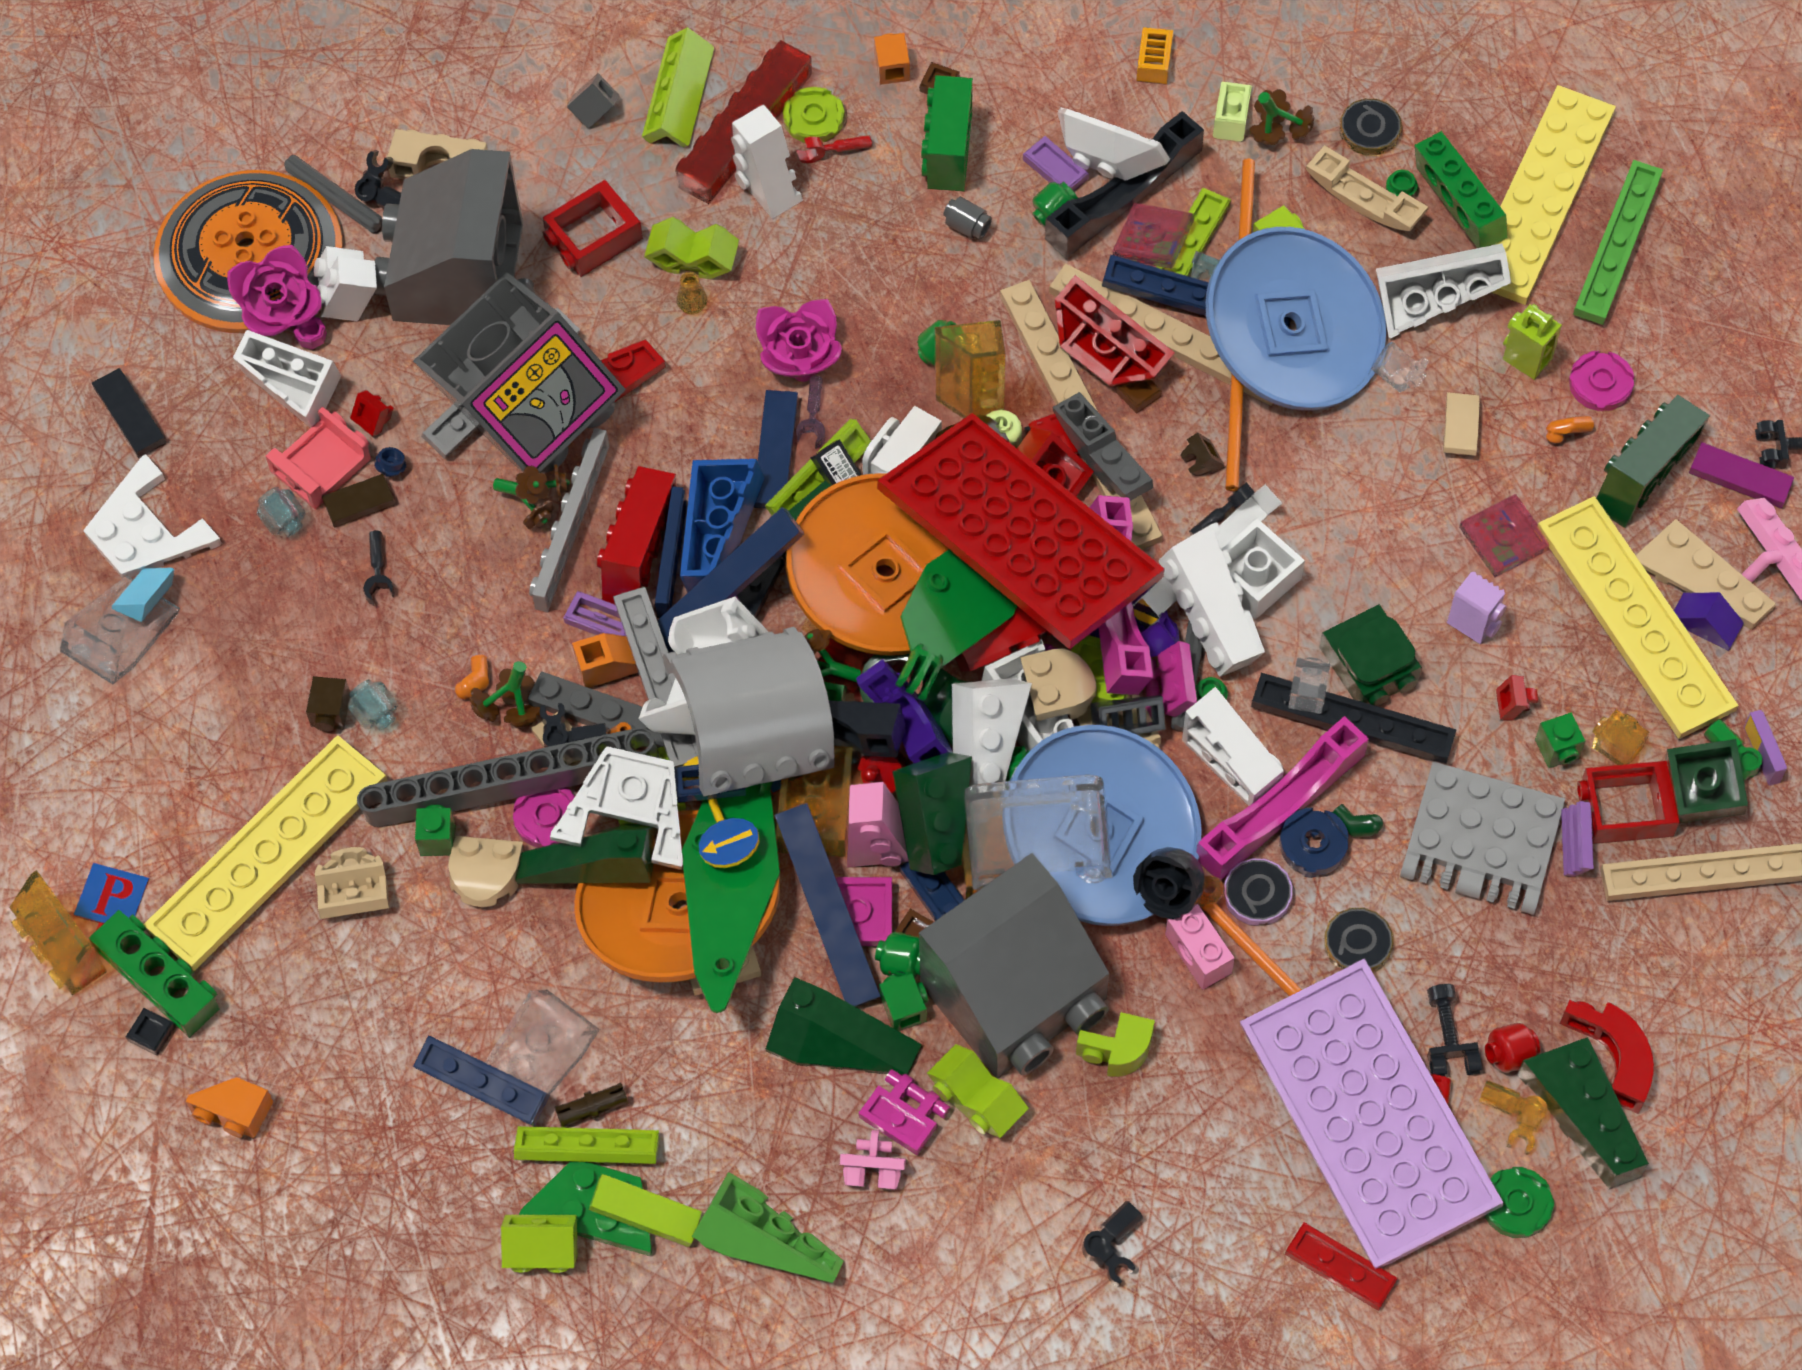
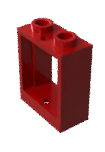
(605, 248)
(1651, 773)

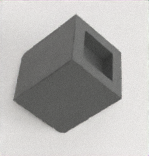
(593, 100)

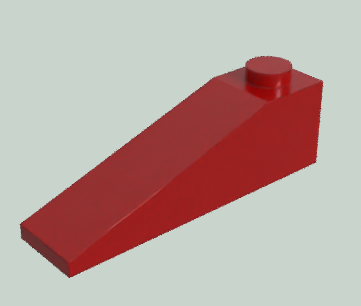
(1056, 459)

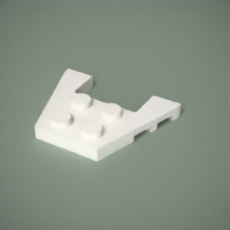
(133, 536)
(631, 790)

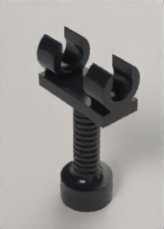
(1778, 457)
(1442, 997)

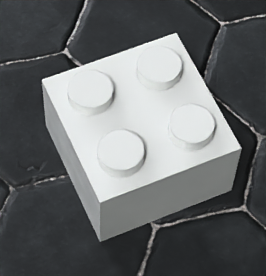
(1262, 566)

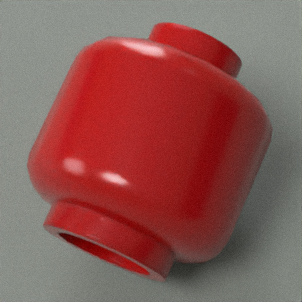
(1510, 1046)

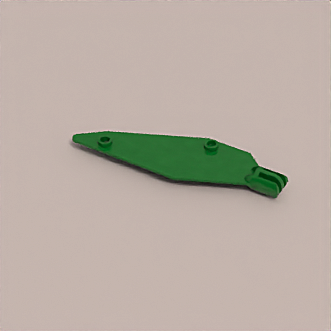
(947, 616)
(730, 901)

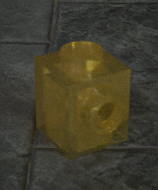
(1619, 737)

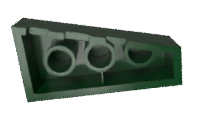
(1587, 1110)

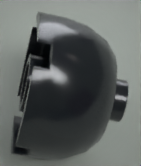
(1169, 882)

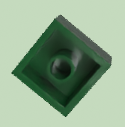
(1707, 781)

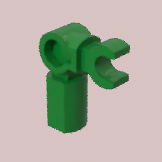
(1749, 757)

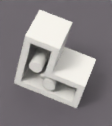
(344, 282)

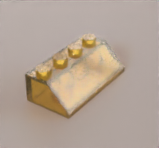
(970, 367)

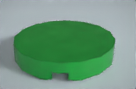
(1525, 1203)

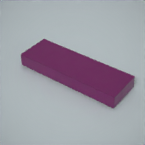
(1741, 474)

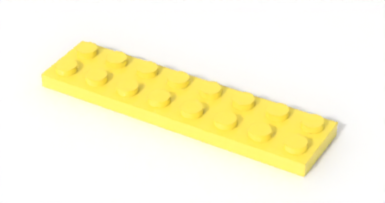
(1549, 183)
(1637, 618)
(264, 853)

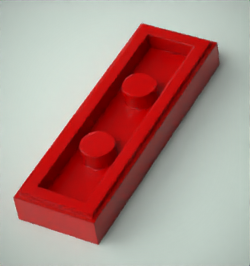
(1341, 1266)

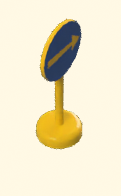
(728, 840)

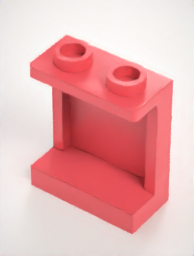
(320, 458)

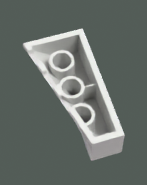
(1438, 284)
(1212, 600)

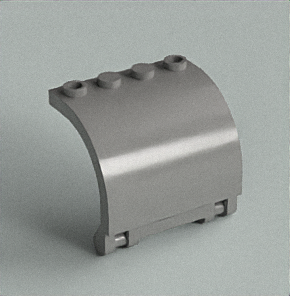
(755, 710)

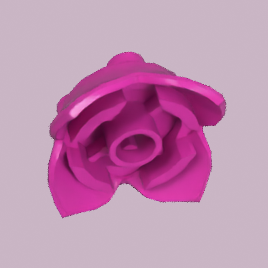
(282, 270)
(811, 325)

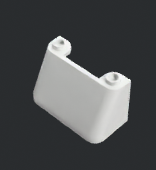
(700, 628)

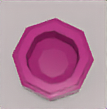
(310, 333)

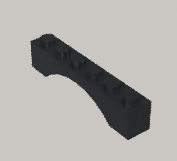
(1087, 216)
(869, 726)

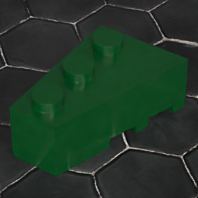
(934, 810)

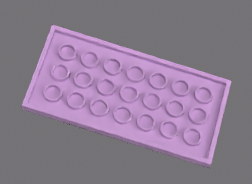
(1371, 1114)

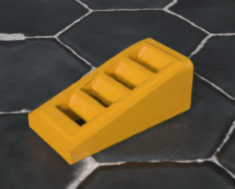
(1154, 72)

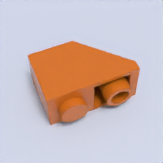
(603, 658)
(232, 1104)

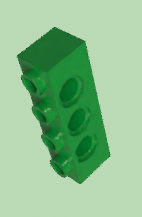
(1461, 191)
(187, 1012)

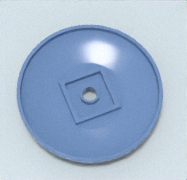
(1317, 286)
(1146, 808)

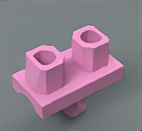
(889, 1167)

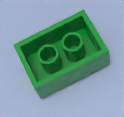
(947, 133)

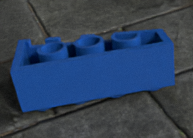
(717, 513)

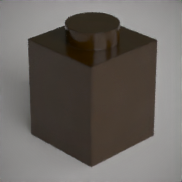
(328, 703)

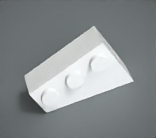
(987, 725)

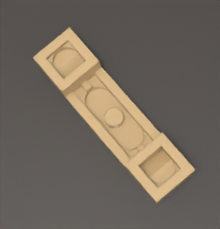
(1362, 194)

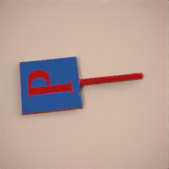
(108, 892)

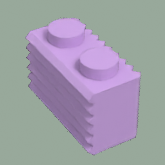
(1477, 608)

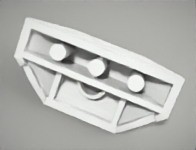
(1109, 147)

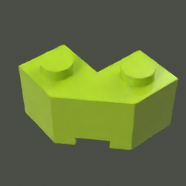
(678, 247)
(969, 1086)

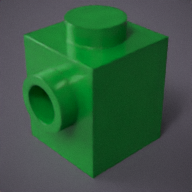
(1560, 740)
(434, 830)
(904, 1001)

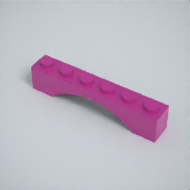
(1122, 646)
(1248, 830)

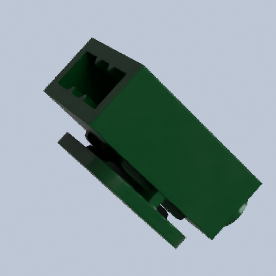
(1371, 656)

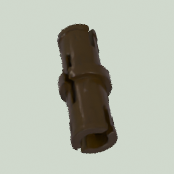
(591, 1105)

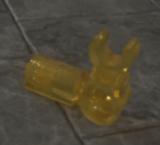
(1530, 1111)

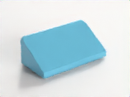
(144, 592)

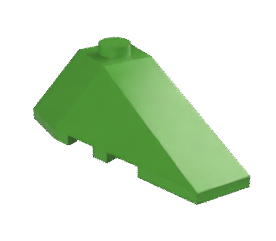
(748, 1229)

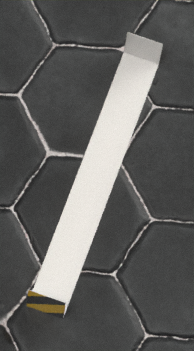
(1162, 595)

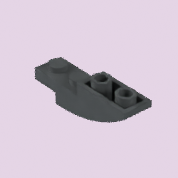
(1100, 449)

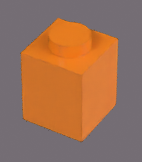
(892, 58)

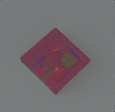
(1153, 235)
(1504, 535)

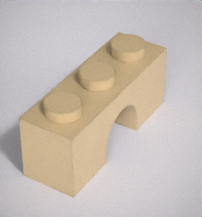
(417, 151)

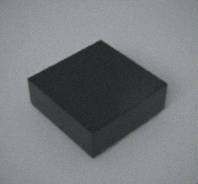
(150, 1031)

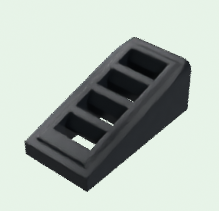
(1101, 708)

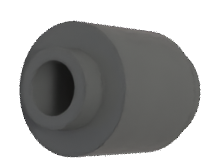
(967, 218)

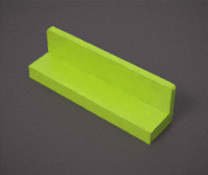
(678, 88)

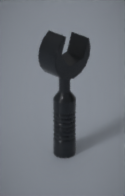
(1217, 515)
(377, 562)

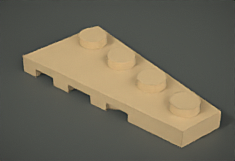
(1690, 564)

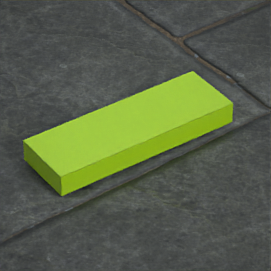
(645, 1210)

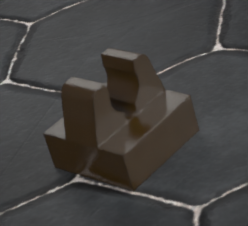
(1206, 454)

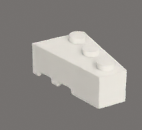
(761, 161)
(288, 374)
(1230, 747)

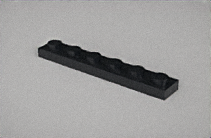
(1377, 723)

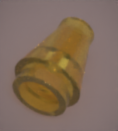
(691, 295)

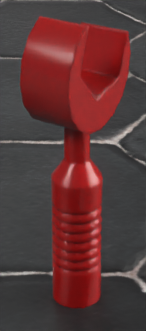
(816, 149)

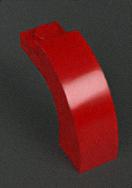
(1625, 1043)

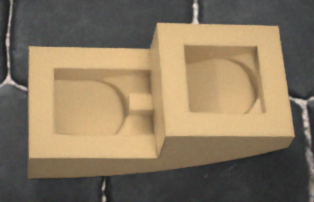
(1461, 424)

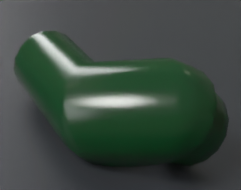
(1359, 825)

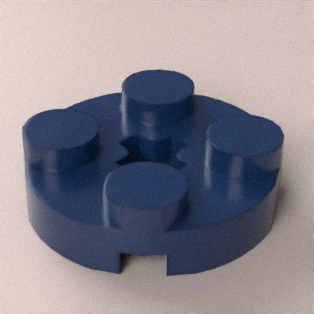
(1312, 860)

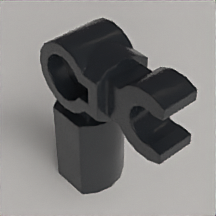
(371, 184)
(556, 732)
(1098, 1245)

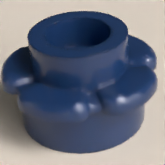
(390, 462)

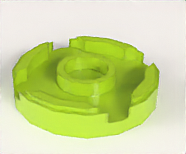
(813, 114)

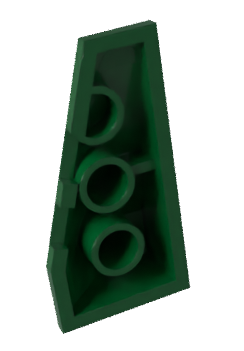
(605, 856)
(830, 1032)

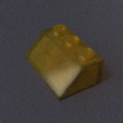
(55, 936)

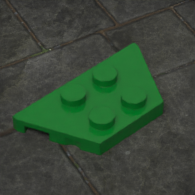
(572, 1194)

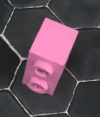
(1200, 947)

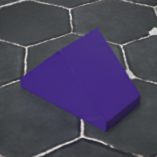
(1709, 617)

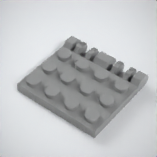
(1485, 833)

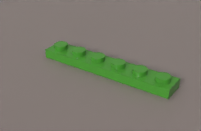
(1618, 242)

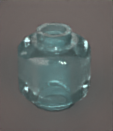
(280, 511)
(372, 705)

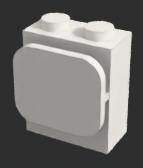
(900, 441)

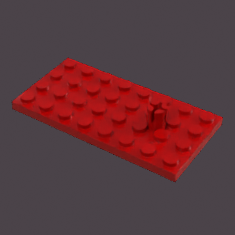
(1021, 530)

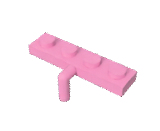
(1776, 540)

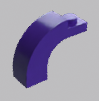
(922, 733)

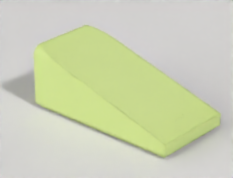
(1232, 111)

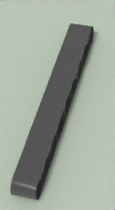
(491, 775)

